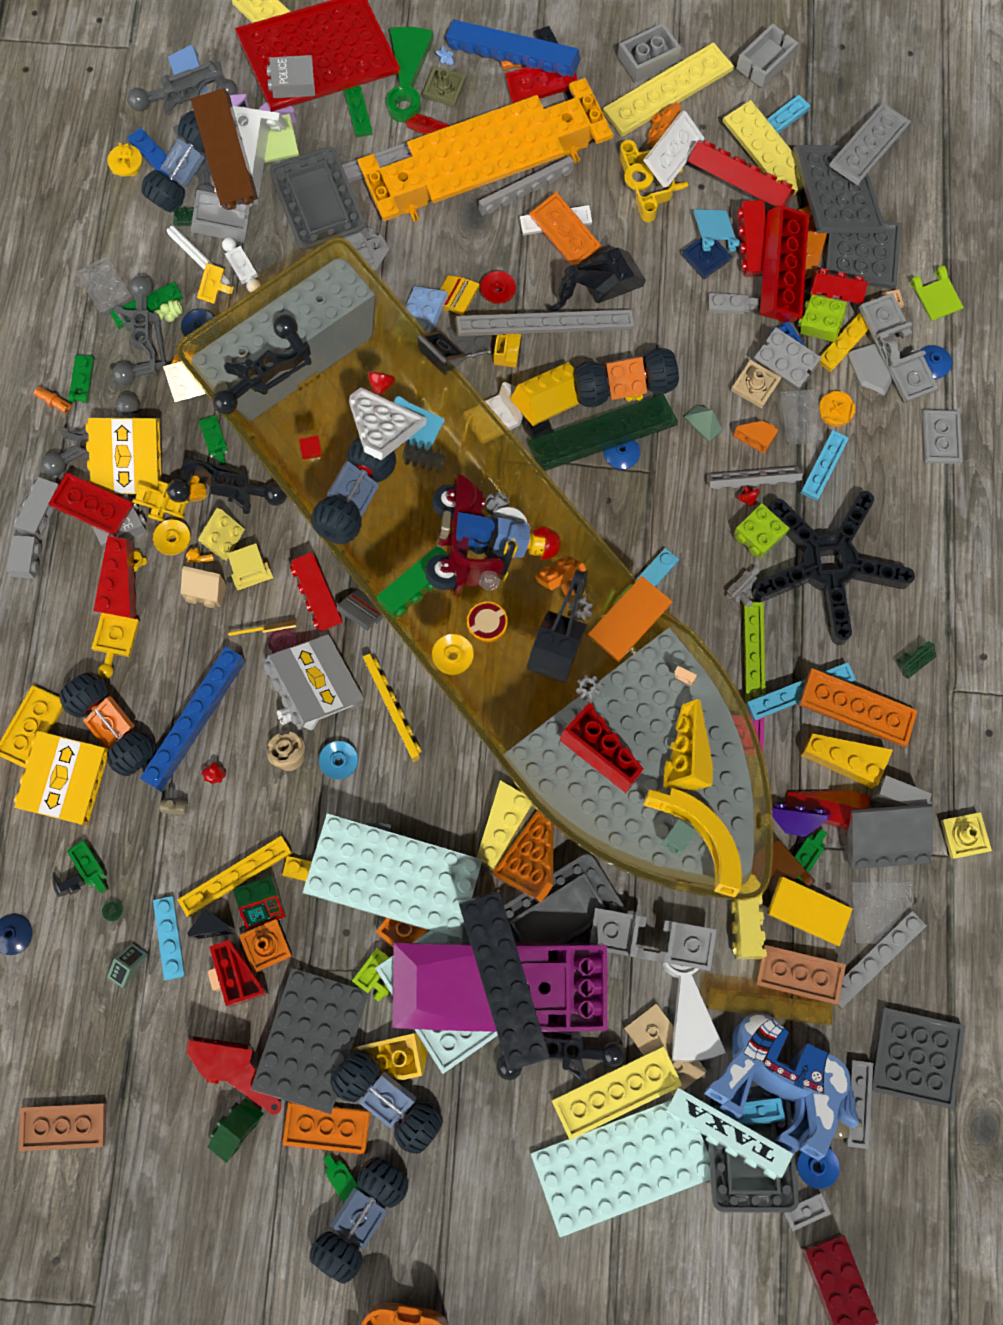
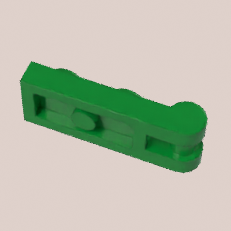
(81, 379)

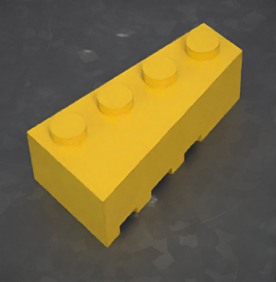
(851, 759)

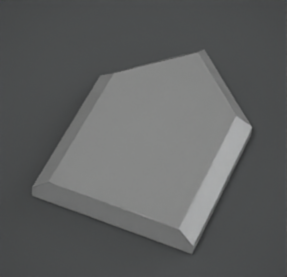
(870, 368)

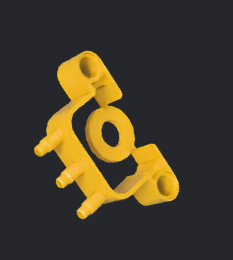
(650, 202)

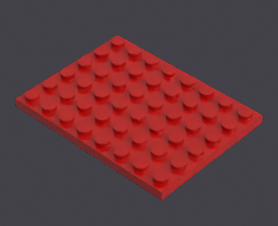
(338, 34)

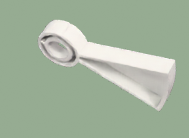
(693, 1029)

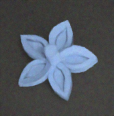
(445, 56)

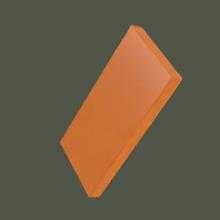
(565, 229)
(630, 618)
(341, 1131)

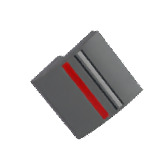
(360, 610)

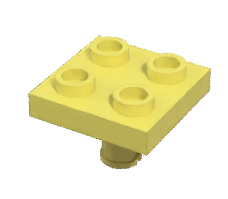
(221, 534)
(966, 835)

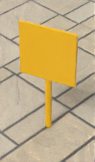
(267, 628)

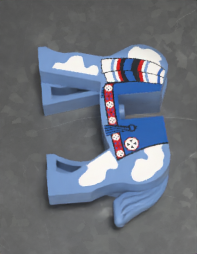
(812, 1081)

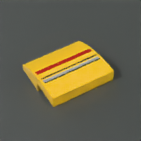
(460, 294)

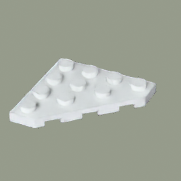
(382, 423)

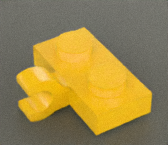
(212, 283)

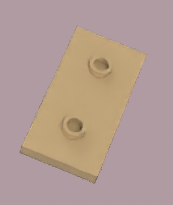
(654, 1031)

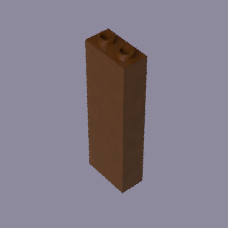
(224, 149)

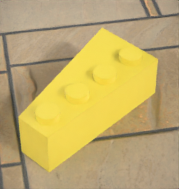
(504, 821)
(747, 929)

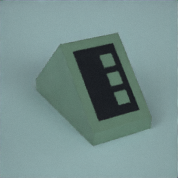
(126, 965)

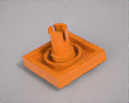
(661, 123)
(560, 574)
(265, 946)

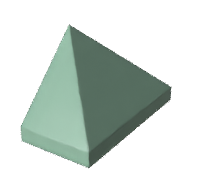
(704, 422)

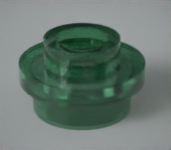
(117, 914)

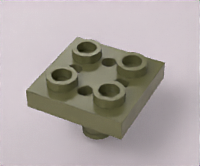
(444, 81)

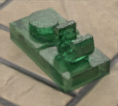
(183, 216)
(918, 660)

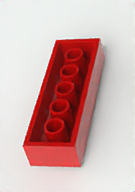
(739, 174)
(784, 264)

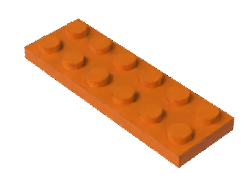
(858, 707)

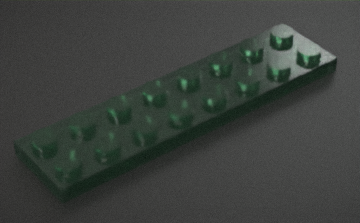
(602, 432)

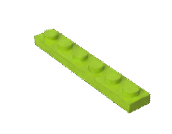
(754, 651)

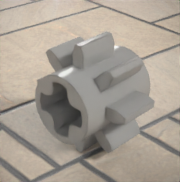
(496, 501)
(583, 606)
(584, 687)

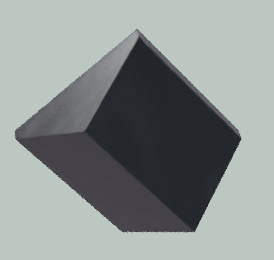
(440, 351)
(209, 926)

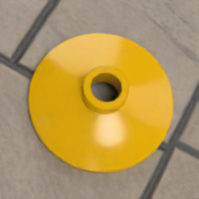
(168, 530)
(452, 645)

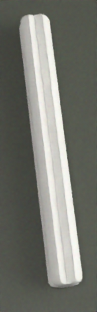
(176, 235)

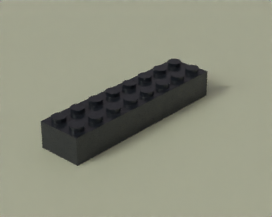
(504, 980)

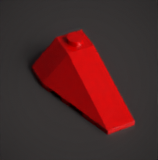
(836, 802)

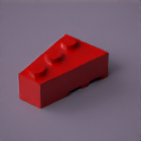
(235, 975)

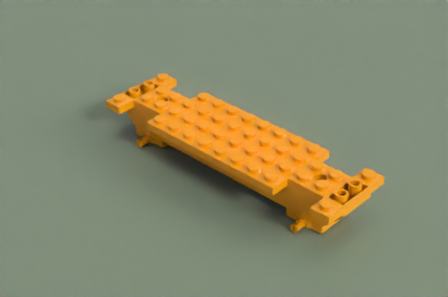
(485, 151)

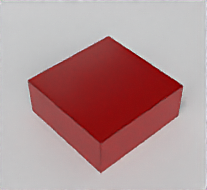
(310, 447)

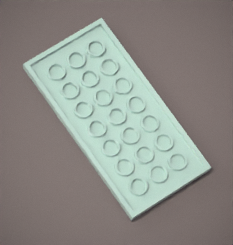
(392, 876)
(619, 1168)

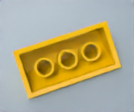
(546, 394)

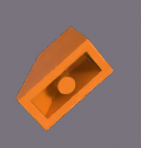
(757, 435)

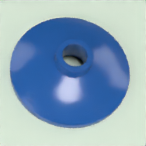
(943, 365)
(623, 459)
(824, 1176)

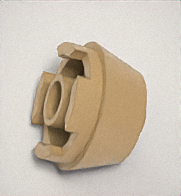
(286, 751)

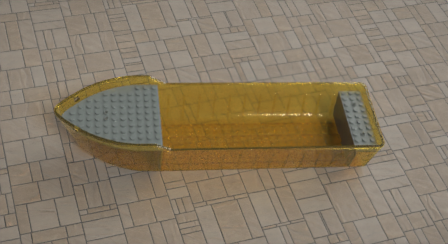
(518, 714)

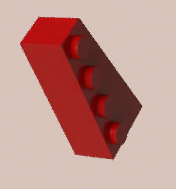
(752, 236)
(116, 580)
(316, 591)
(601, 748)

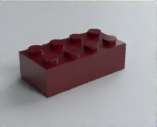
(839, 1282)

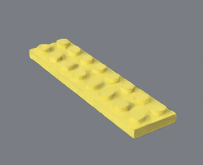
(667, 88)

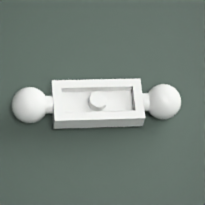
(240, 264)

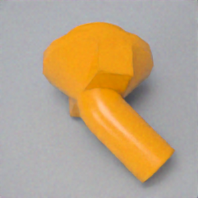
(194, 556)

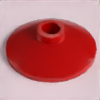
(498, 280)

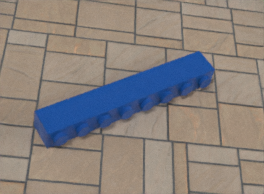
(513, 48)
(193, 719)

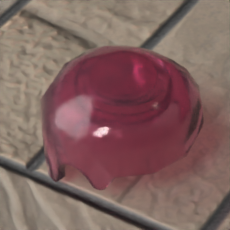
(282, 640)

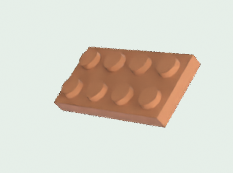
(801, 975)
(62, 1127)

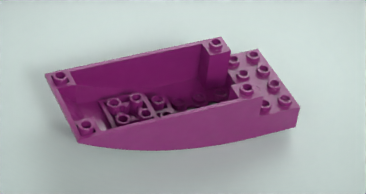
(442, 988)

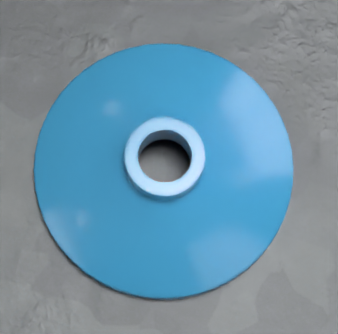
(335, 751)

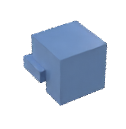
(185, 60)

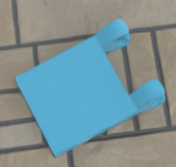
(715, 226)
(430, 431)

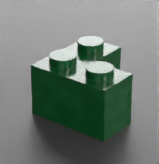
(234, 1129)

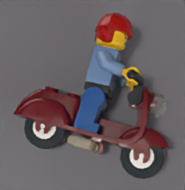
(469, 529)

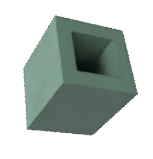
(679, 837)

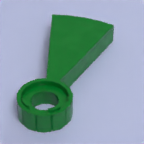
(410, 50)

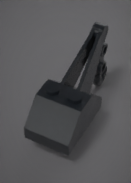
(606, 277)
(559, 637)

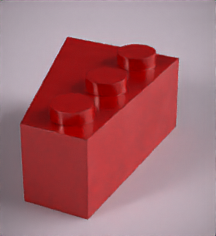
(838, 285)

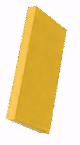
(36, 713)
(809, 911)

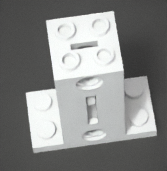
(254, 132)

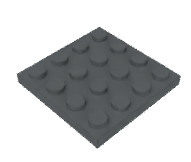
(866, 255)
(918, 1058)

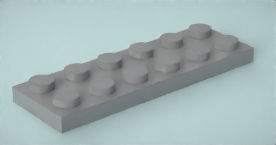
(870, 144)

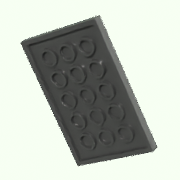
(833, 199)
(309, 1040)

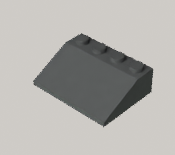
(890, 836)

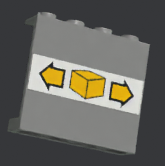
(312, 680)

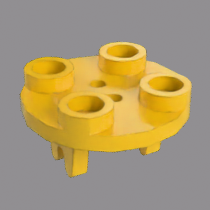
(119, 158)

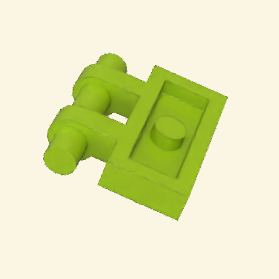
(369, 977)

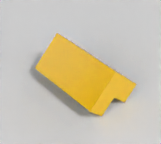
(507, 350)

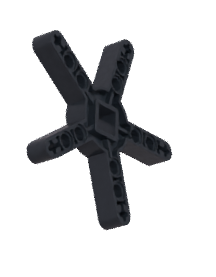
(831, 581)

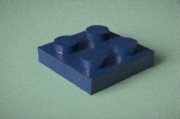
(706, 261)

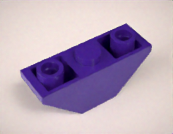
(798, 819)

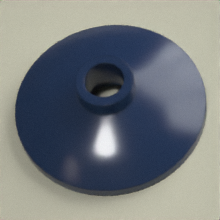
(194, 320)
(21, 935)

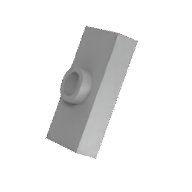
(807, 1212)

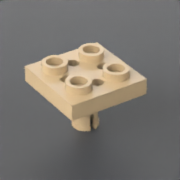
(760, 380)

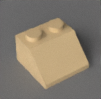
(202, 587)

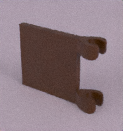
(786, 866)

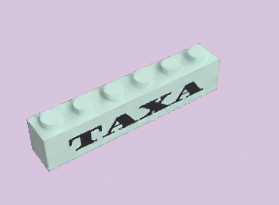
(729, 1133)

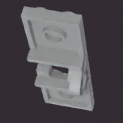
(909, 373)
(687, 943)

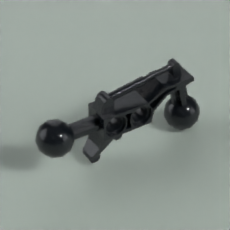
(286, 328)
(223, 483)
(612, 1054)

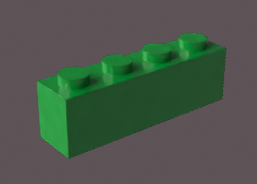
(408, 587)

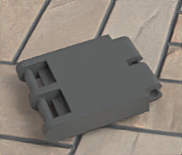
(470, 343)

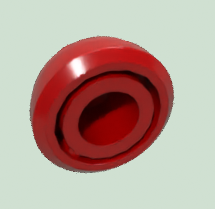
(380, 382)

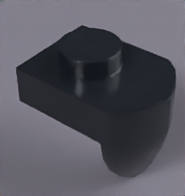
(539, 429)
(67, 887)

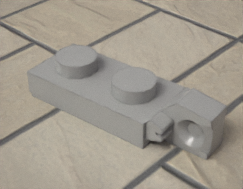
(731, 303)

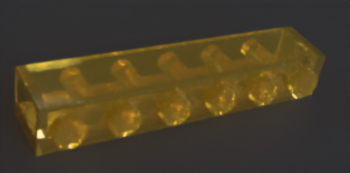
(777, 1007)

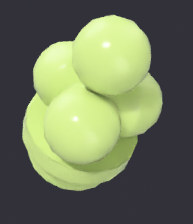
(169, 311)

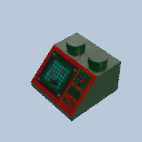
(259, 902)

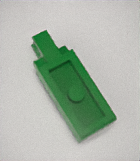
(214, 438)
(811, 851)
(88, 866)
(340, 1177)

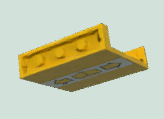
(124, 453)
(61, 778)

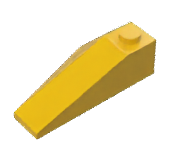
(691, 756)
(399, 1057)

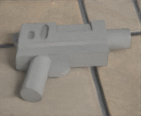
(742, 588)

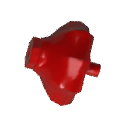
(749, 495)
(213, 773)

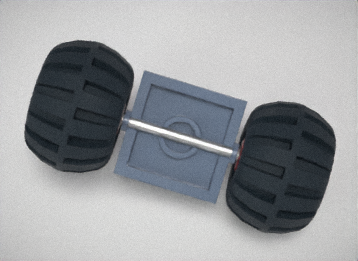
(180, 165)
(340, 514)
(387, 1101)
(358, 1220)

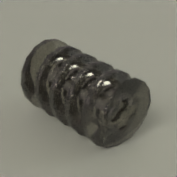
(423, 457)

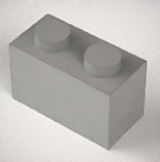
(23, 557)

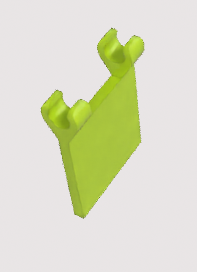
(938, 297)

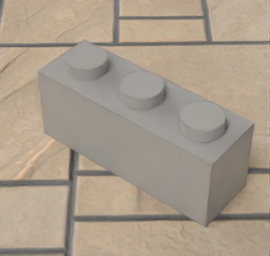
(35, 510)

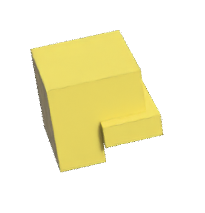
(248, 567)

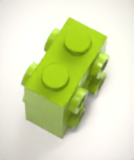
(823, 318)
(761, 531)

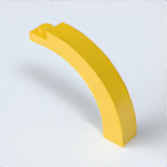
(711, 829)

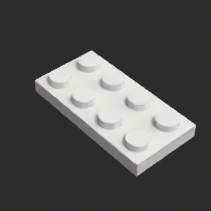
(673, 149)

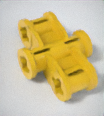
(159, 502)

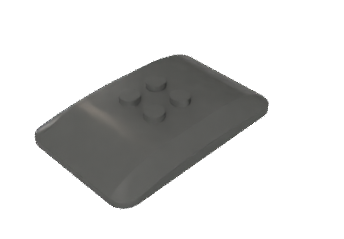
(317, 197)
(568, 908)
(747, 1189)

